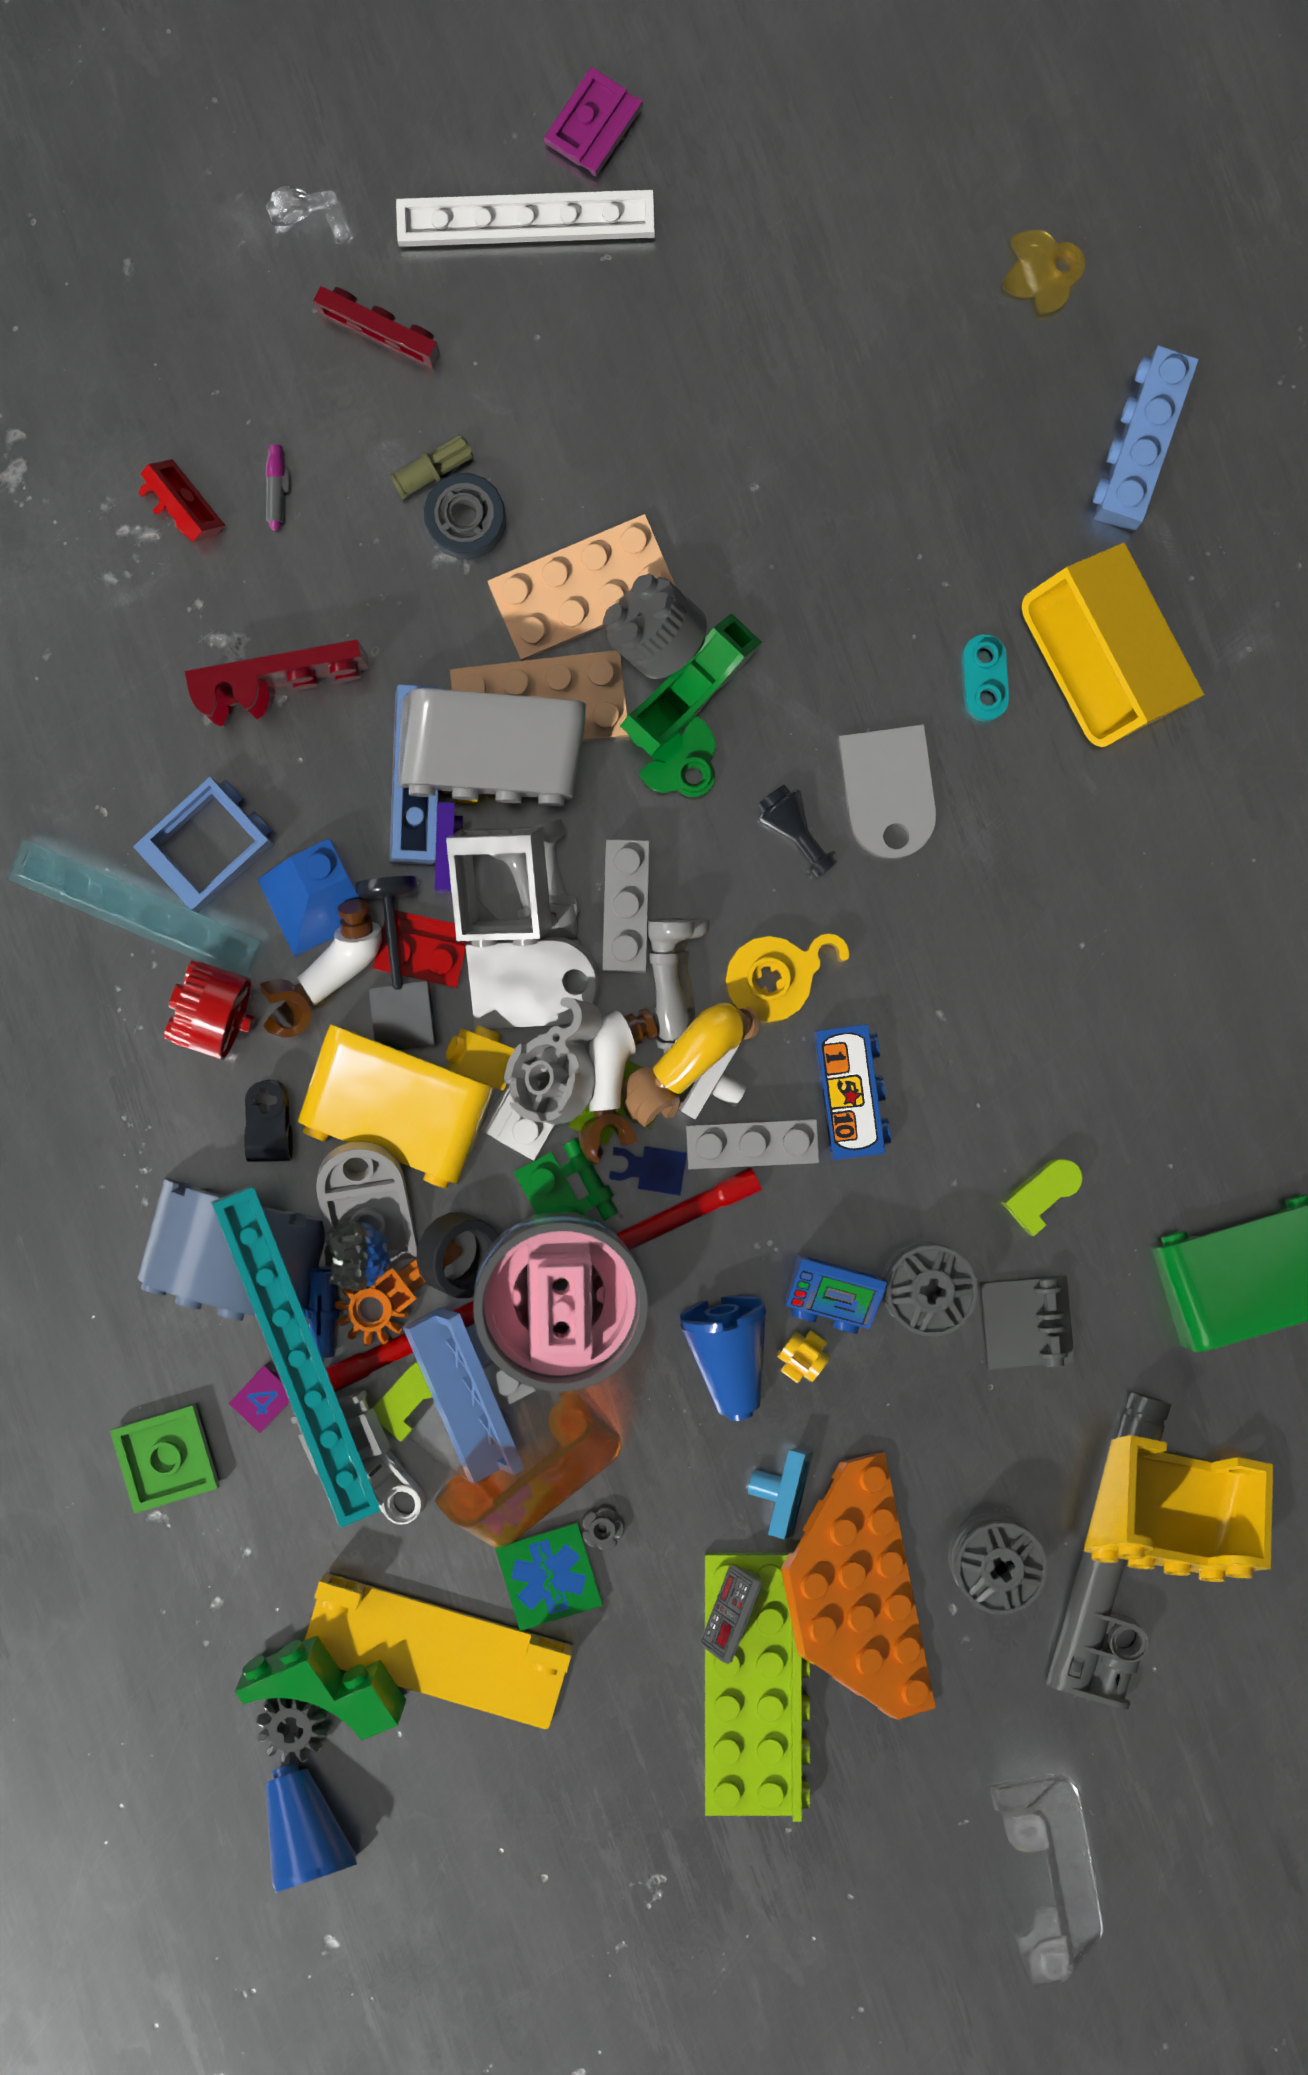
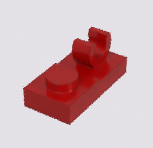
(181, 500)

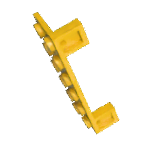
(441, 1650)

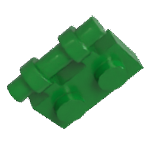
(549, 1190)

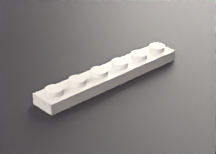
(525, 218)

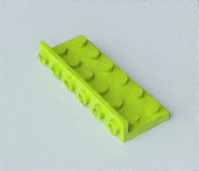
(756, 1702)

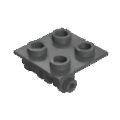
(1027, 1323)

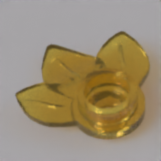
(1037, 271)

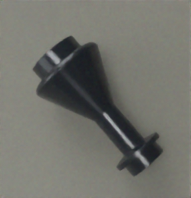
(786, 815)

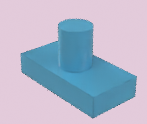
(784, 1490)

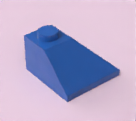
(307, 893)

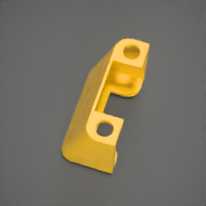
(1182, 1512)

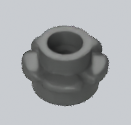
(594, 1520)

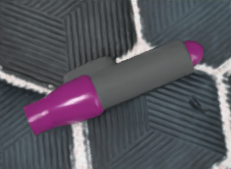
(277, 485)

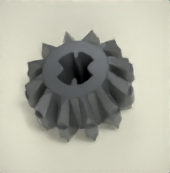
(278, 1730)

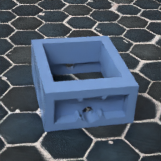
(150, 845)

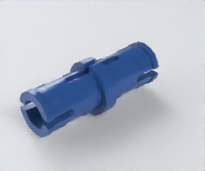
(322, 1311)

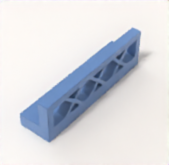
(462, 1395)

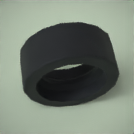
(435, 1243)

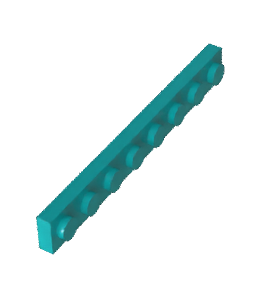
(295, 1356)

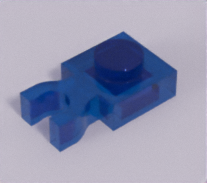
(657, 1170)

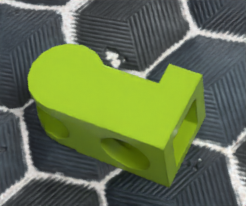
(1041, 1190)
(401, 1401)

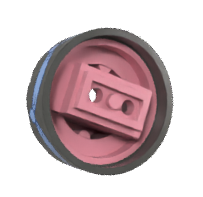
(520, 1307)

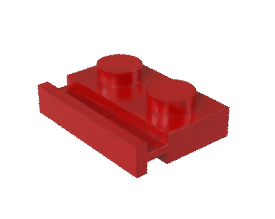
(426, 950)

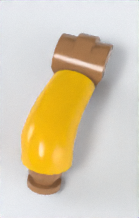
(690, 1057)

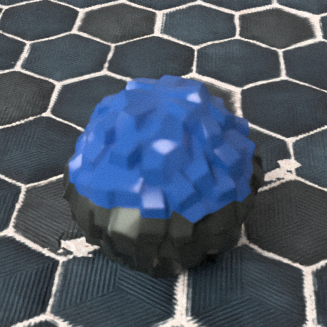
(355, 1255)

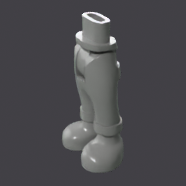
(673, 986)

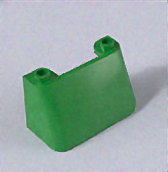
(1237, 1278)

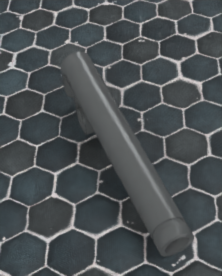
(1086, 1651)

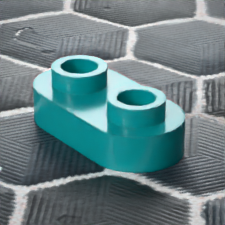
(985, 677)

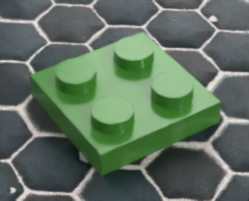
(164, 1458)

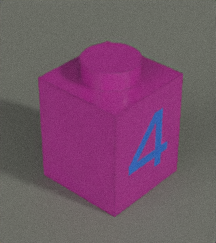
(261, 1398)

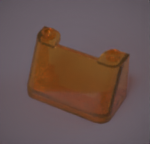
(498, 1517)

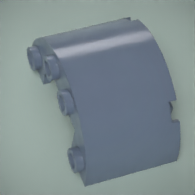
(193, 1261)

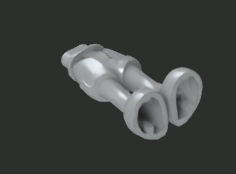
(563, 907)

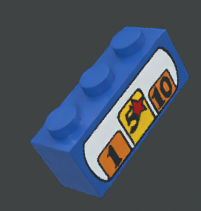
(852, 1092)

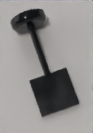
(401, 1011)

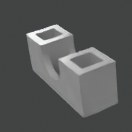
(626, 906)
(752, 1144)

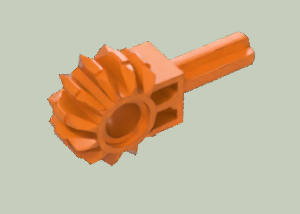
(395, 1292)

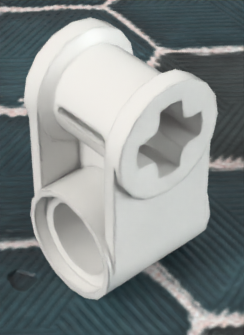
(390, 1480)

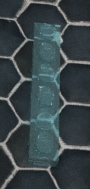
(133, 909)

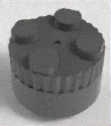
(655, 627)

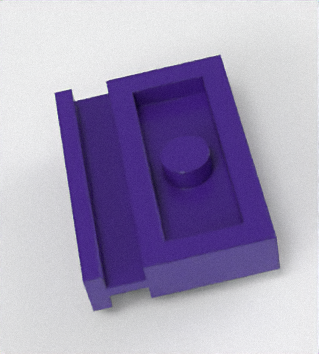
(446, 826)

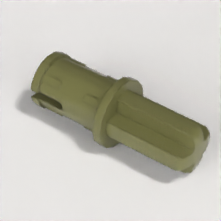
(431, 466)

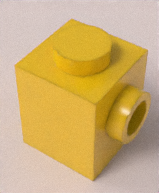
(479, 1056)

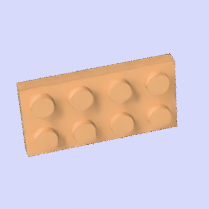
(574, 587)
(580, 677)

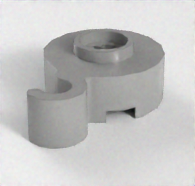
(553, 1073)

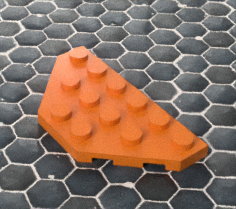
(855, 1592)

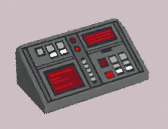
(731, 1612)

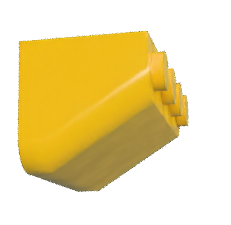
(1109, 646)

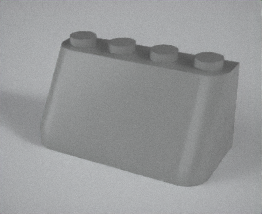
(489, 745)

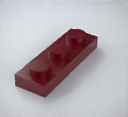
(377, 325)

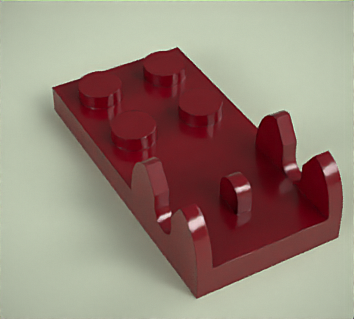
(249, 680)

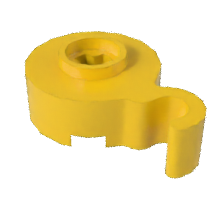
(793, 967)

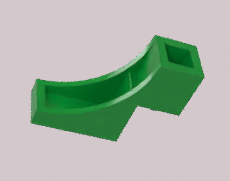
(691, 687)
(306, 1672)

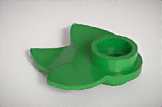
(678, 756)

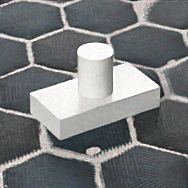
(713, 1082)

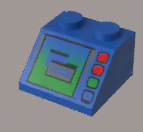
(834, 1293)

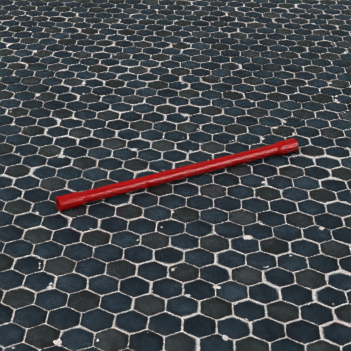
(722, 1194)

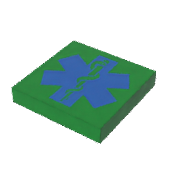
(549, 1576)

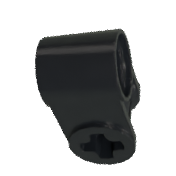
(269, 1132)

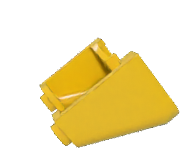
(397, 1102)

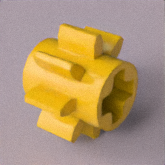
(804, 1356)

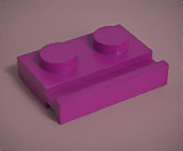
(593, 121)

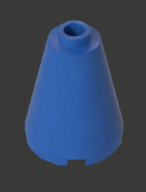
(729, 1351)
(302, 1831)

